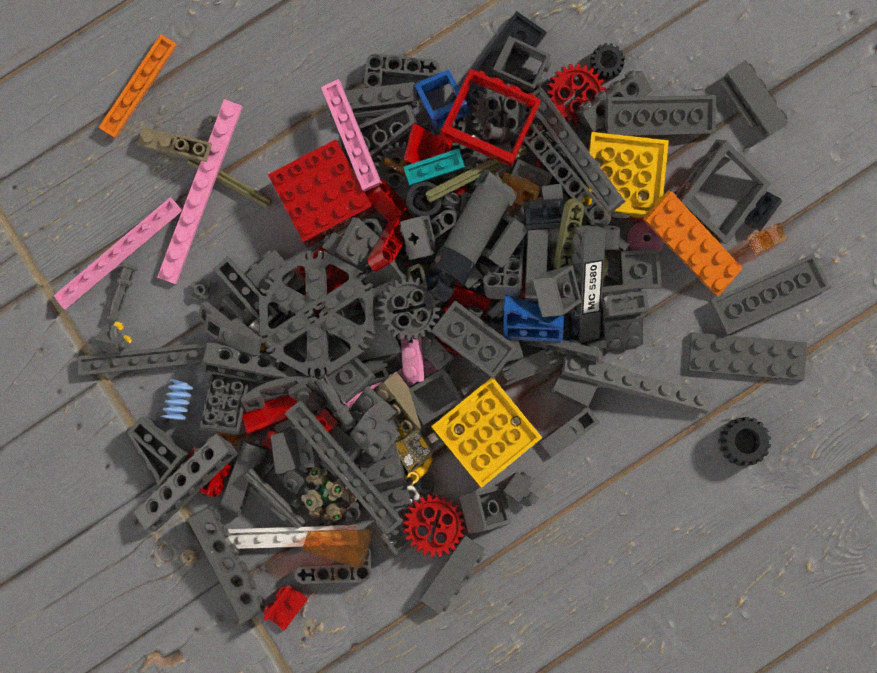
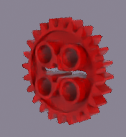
(565, 81)
(450, 532)

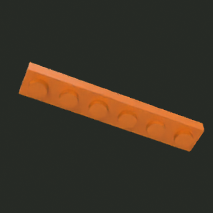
(138, 86)

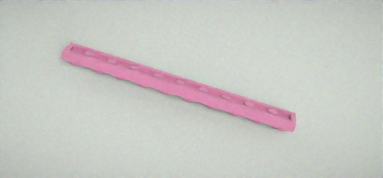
(200, 192)

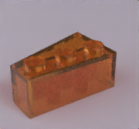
(340, 545)

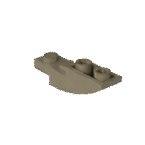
(174, 145)

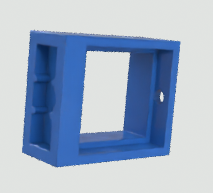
(440, 115)

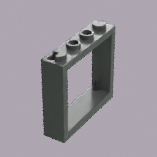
(700, 175)

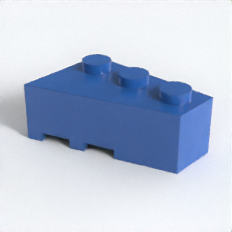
(525, 322)

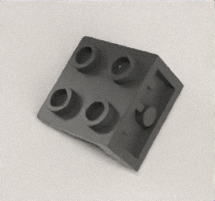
(292, 451)

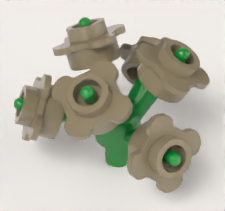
(329, 490)

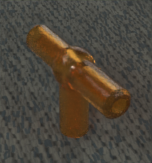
(396, 166)

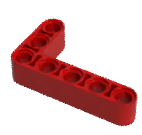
(394, 211)

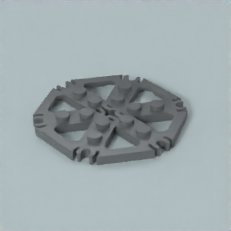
(331, 303)

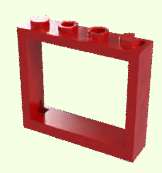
(496, 85)

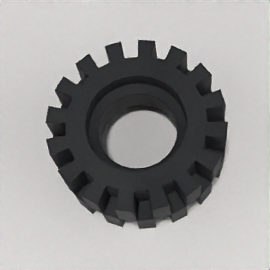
(611, 51)

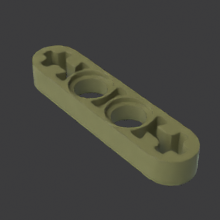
(565, 236)

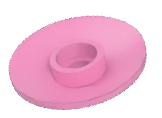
(636, 240)

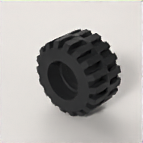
(760, 436)

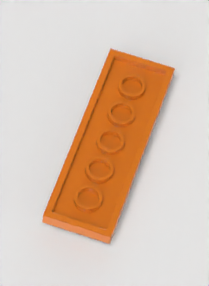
(692, 243)

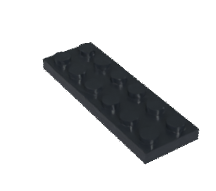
(518, 28)

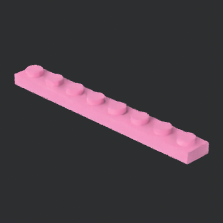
(117, 253)

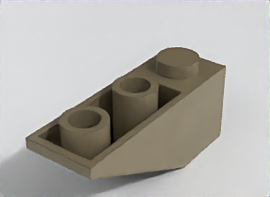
(398, 396)

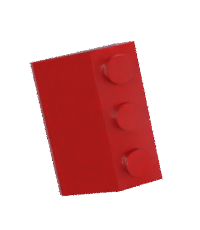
(267, 417)

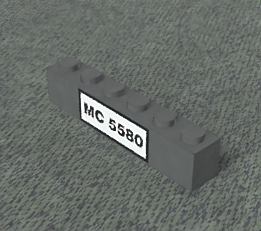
(588, 270)

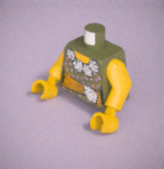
(415, 452)

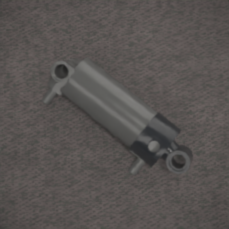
(470, 235)

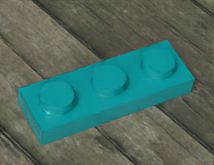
(434, 167)

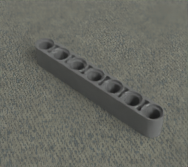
(570, 180)

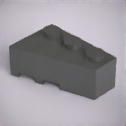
(157, 448)

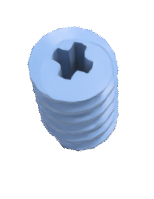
(177, 400)

